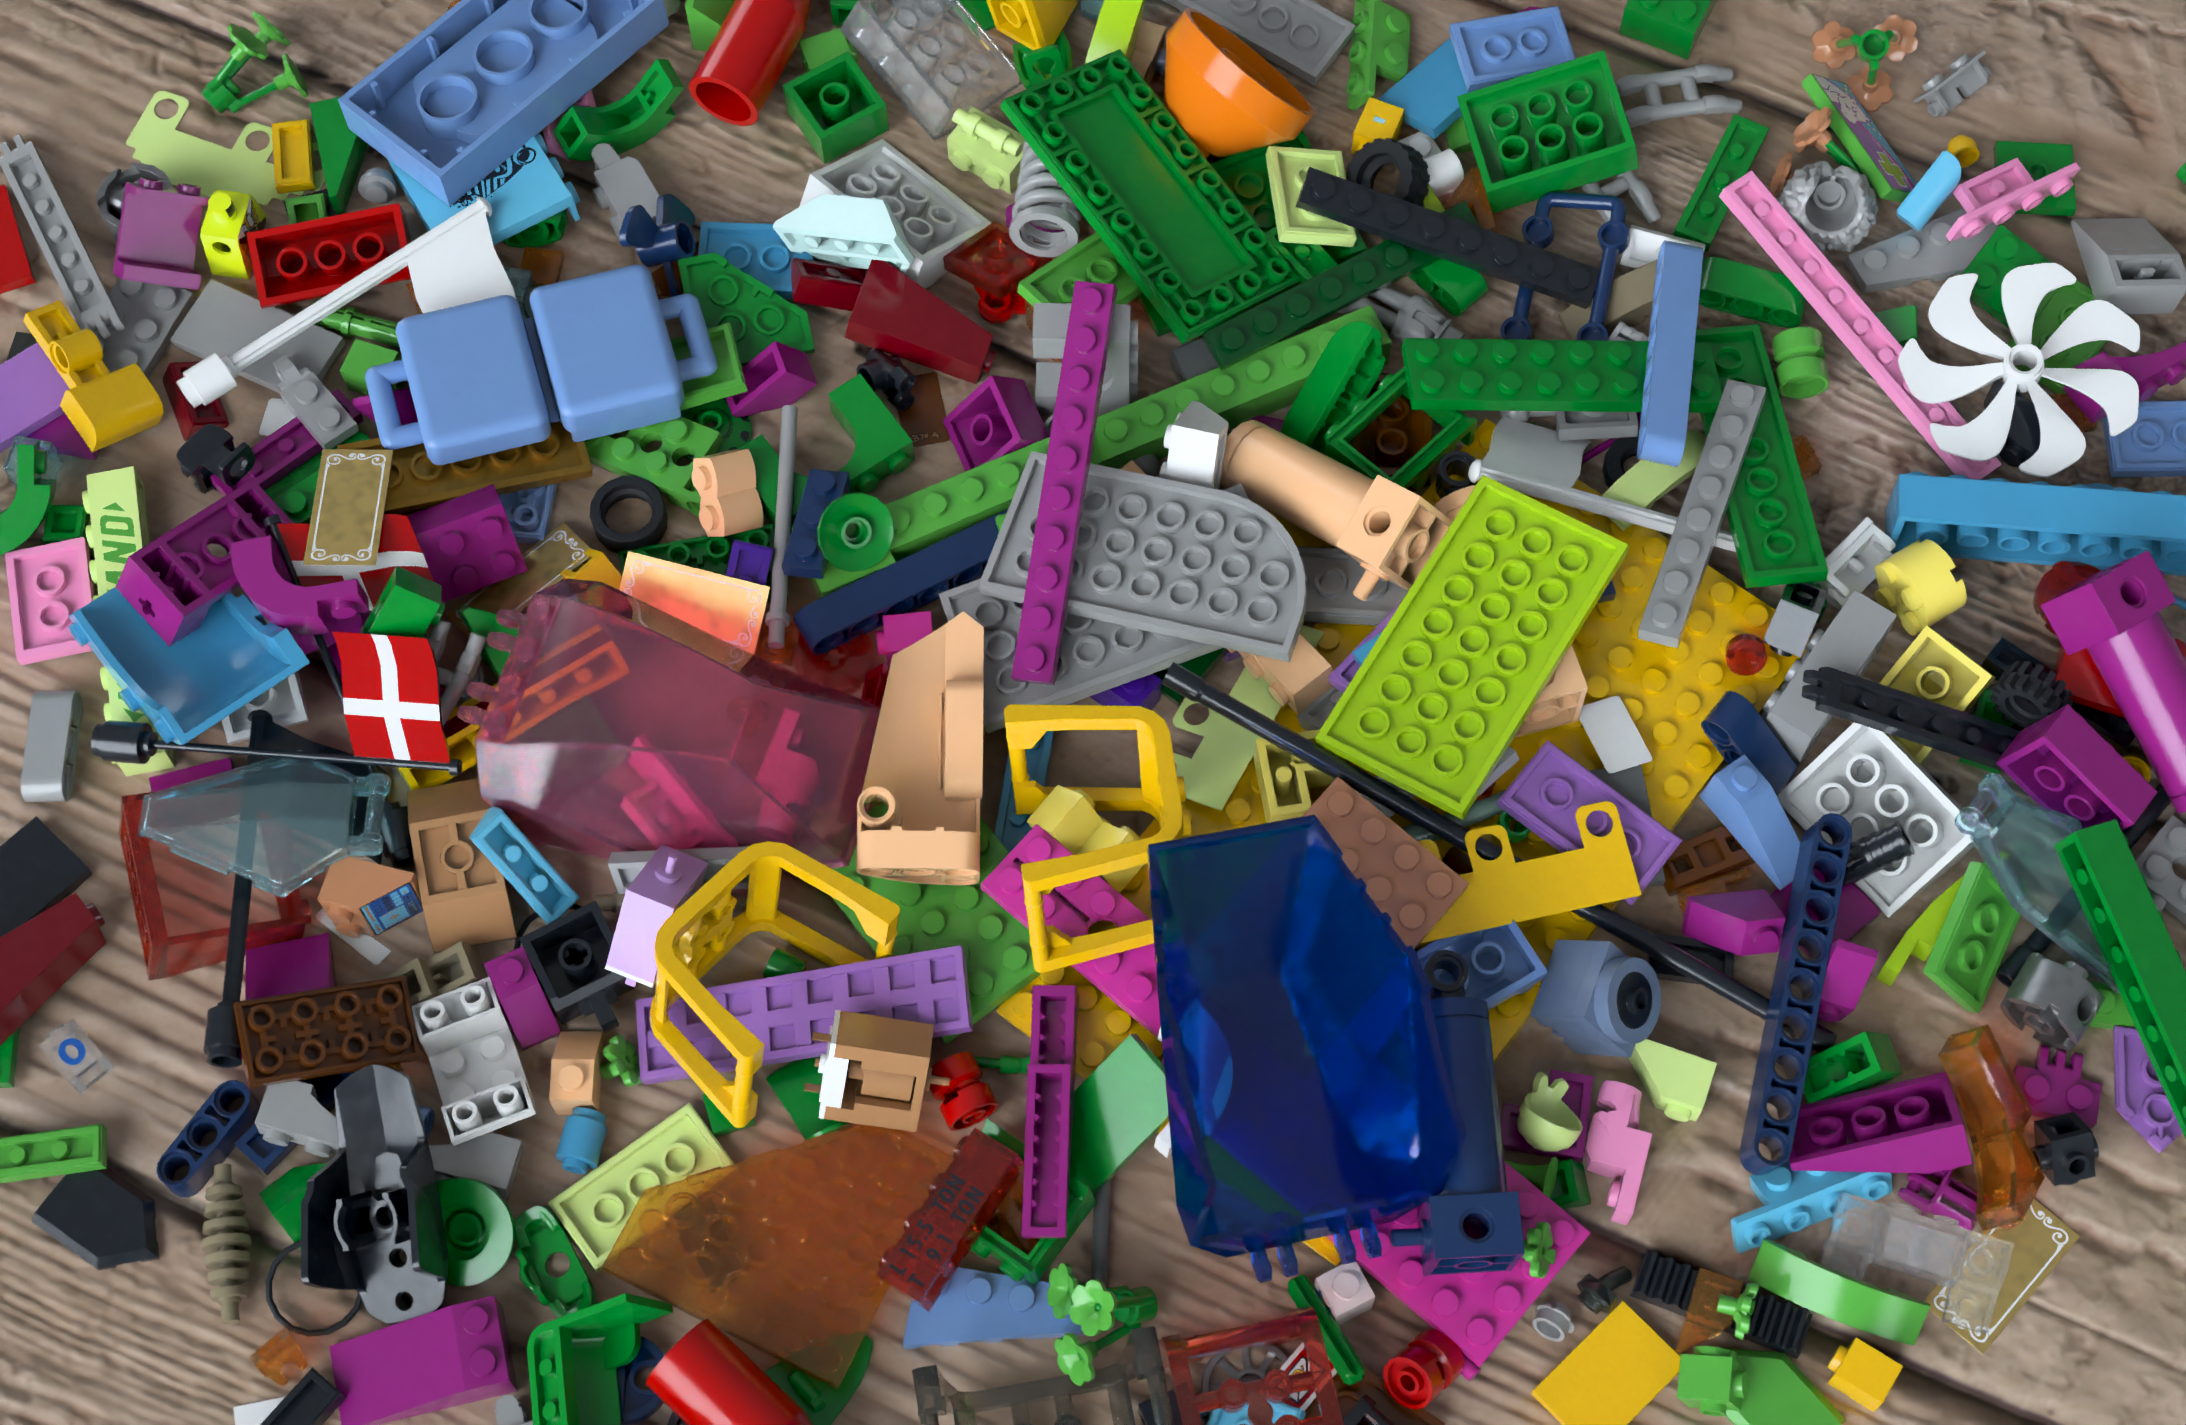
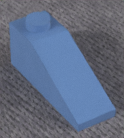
(1755, 818)

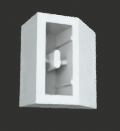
(1195, 447)

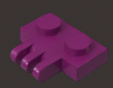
(2058, 1089)

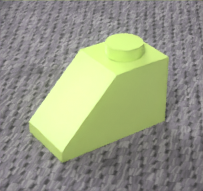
(1673, 1079)

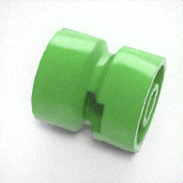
(1801, 363)

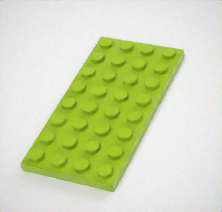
(1472, 646)

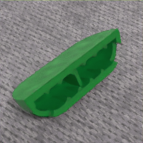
(1336, 383)

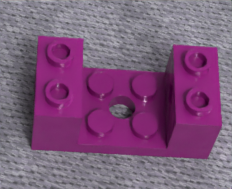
(178, 577)

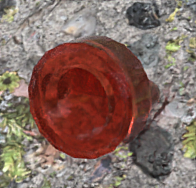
(1745, 654)

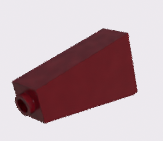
(917, 325)
(43, 957)

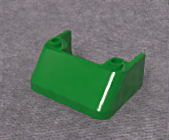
(577, 1360)

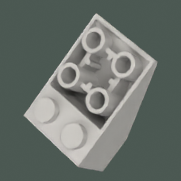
(2130, 264)

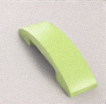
(1651, 480)

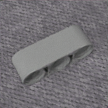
(51, 746)

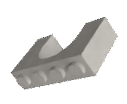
(1121, 368)

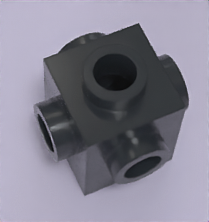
(2065, 1149)

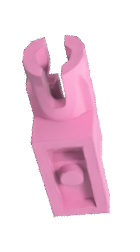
(1618, 1146)

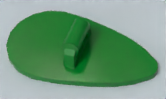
(816, 1398)

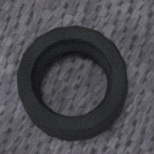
(621, 489)

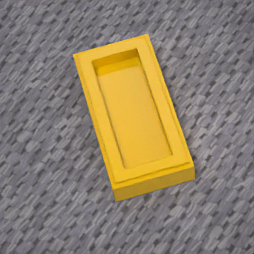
(293, 156)

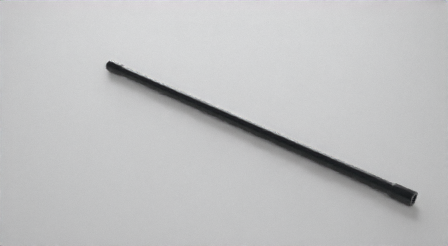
(1198, 690)

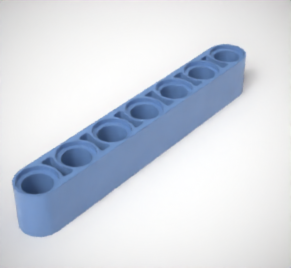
(1670, 354)

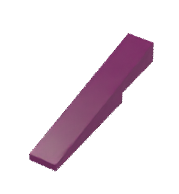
(1049, 1111)

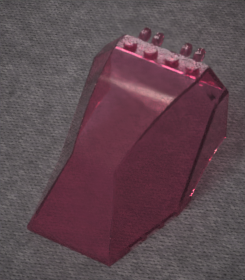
(656, 733)

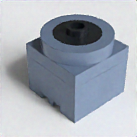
(1598, 998)

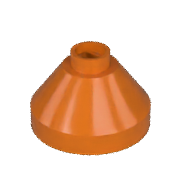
(1226, 90)

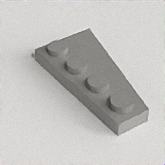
(1916, 256)

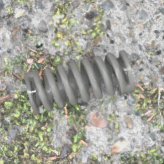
(1044, 204)

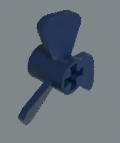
(661, 241)

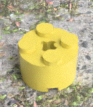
(1919, 585)

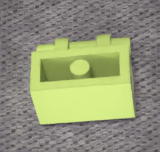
(986, 148)

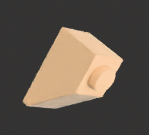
(576, 1071)

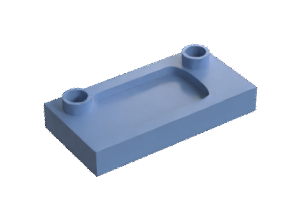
(490, 82)

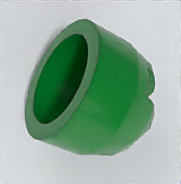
(1520, 831)

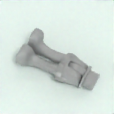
(1414, 318)

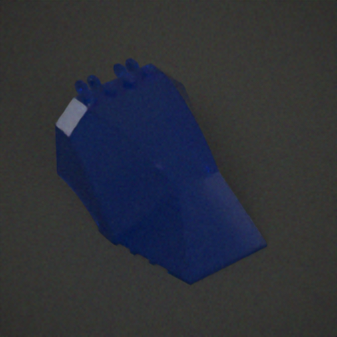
(1292, 1047)

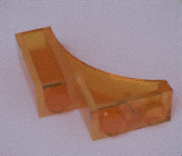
(1996, 1122)

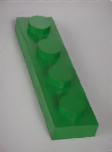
(1729, 163)

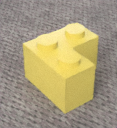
(1286, 780)
(1078, 827)

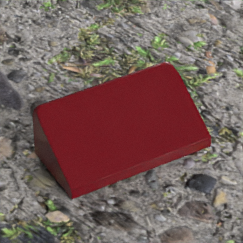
(825, 284)
(188, 417)

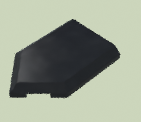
(101, 1219)

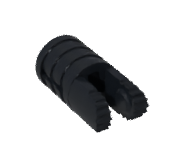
(1879, 850)

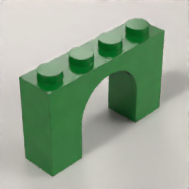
(878, 438)

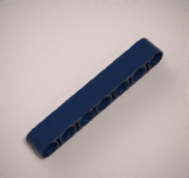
(897, 588)

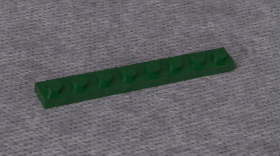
(1319, 297)

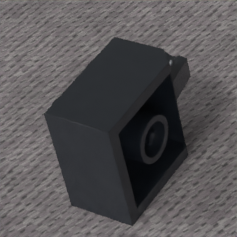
(583, 987)

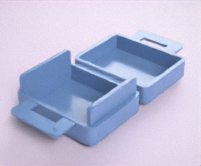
(586, 359)

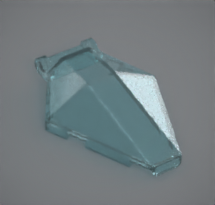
(269, 820)
(2022, 858)

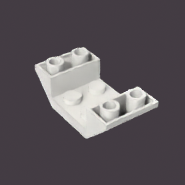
(473, 1061)

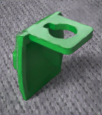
(1043, 63)

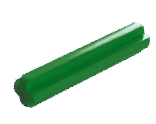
(1336, 1343)

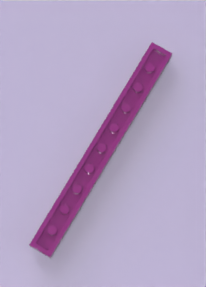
(1064, 483)

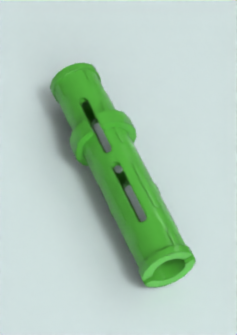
(353, 323)

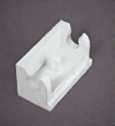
(1854, 562)

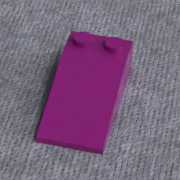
(1883, 1130)
(425, 1364)

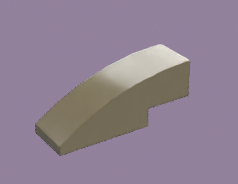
(1628, 302)
(441, 973)

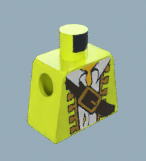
(225, 230)

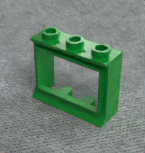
(1415, 472)
(1014, 1261)

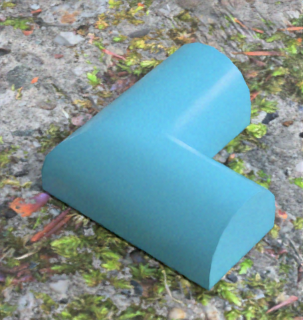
(1930, 191)

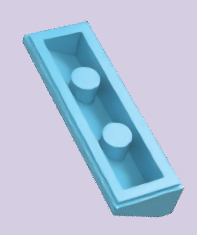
(523, 865)

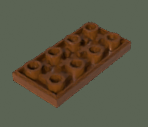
(326, 1031)

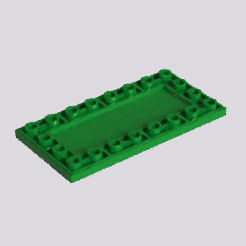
(1150, 194)

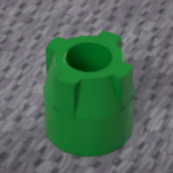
(783, 963)

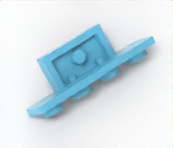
(1800, 1200)

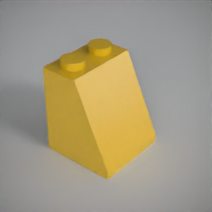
(1031, 21)

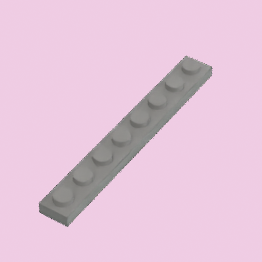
(1702, 514)

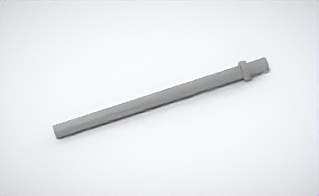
(777, 618)

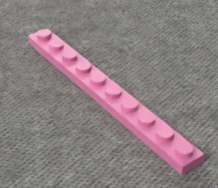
(1842, 311)

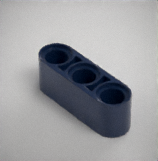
(1740, 730)
(210, 1117)

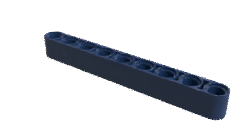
(1784, 1005)

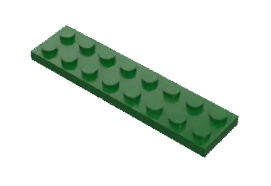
(1542, 375)
(1769, 501)

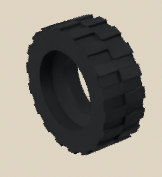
(1381, 152)

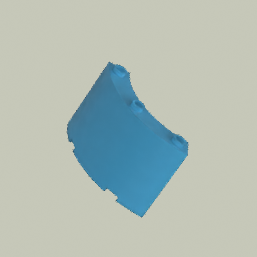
(197, 678)

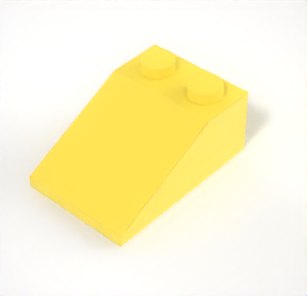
(1938, 673)

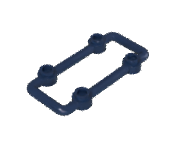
(1539, 232)

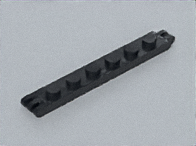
(1907, 716)

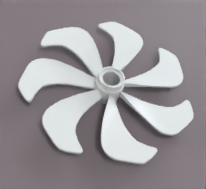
(2021, 294)

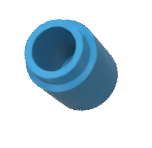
(582, 1140)

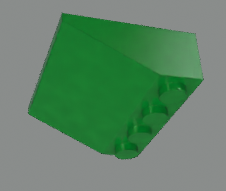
(1548, 131)

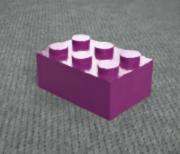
(2076, 771)

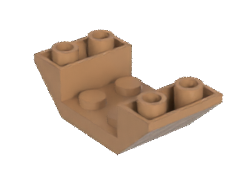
(457, 883)

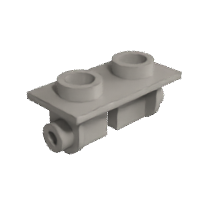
(1941, 91)

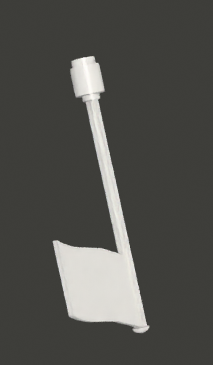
(446, 267)
(1543, 467)

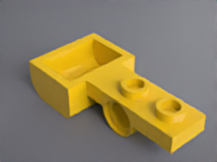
(99, 402)

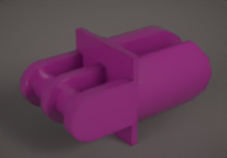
(1948, 1198)

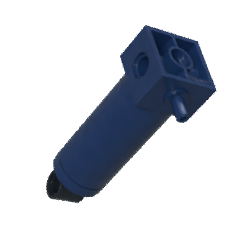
(1477, 1186)

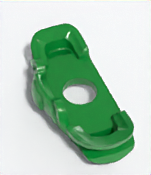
(538, 1239)

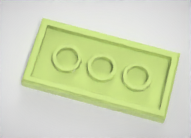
(603, 1200)

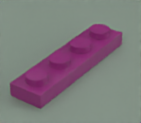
(284, 451)

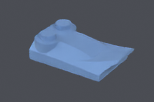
(1497, 963)

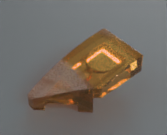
(1702, 1317)

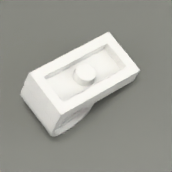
(1443, 166)

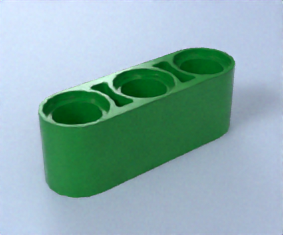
(1451, 285)
(1750, 293)

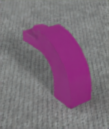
(298, 608)

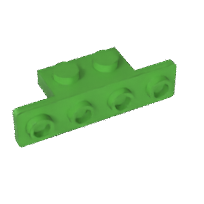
(1377, 48)

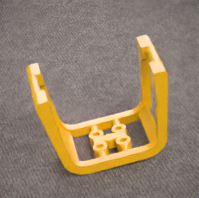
(1159, 796)
(705, 932)

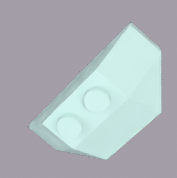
(846, 232)

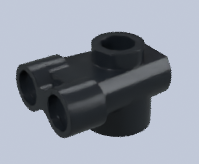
(890, 376)

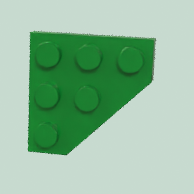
(751, 307)

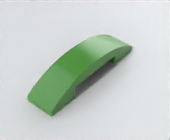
(1837, 1294)

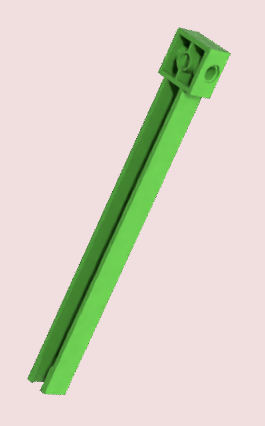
(1240, 392)

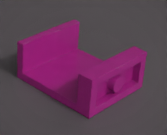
(159, 234)

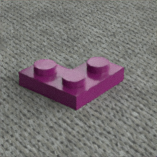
(1576, 1098)

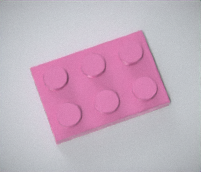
(44, 590)

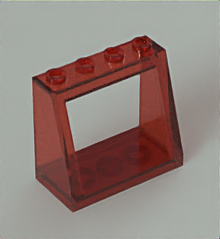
(187, 952)

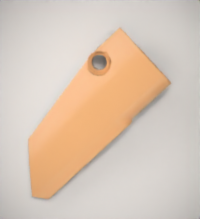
(928, 763)

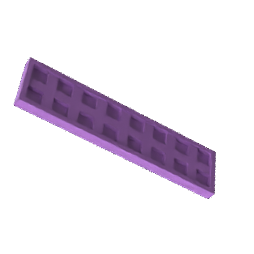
(792, 1006)

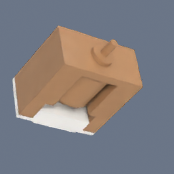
(884, 1071)

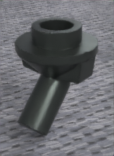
(1598, 1294)

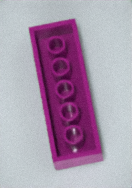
(464, 546)

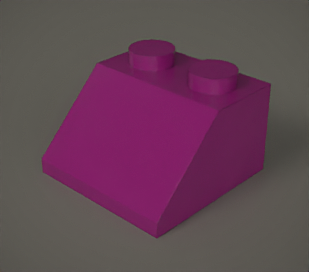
(994, 421)

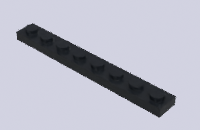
(1447, 238)

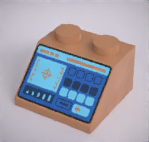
(368, 897)

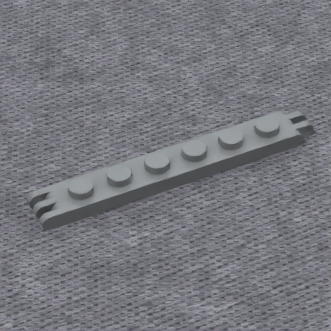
(58, 238)

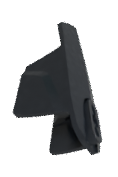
(376, 1201)

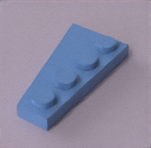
(986, 1309)

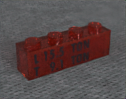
(950, 1218)

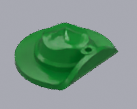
(476, 1230)

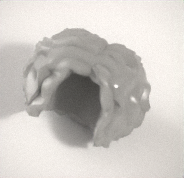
(1830, 205)

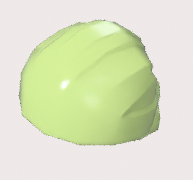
(1546, 1119)

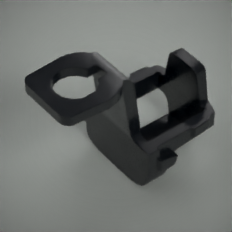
(211, 453)

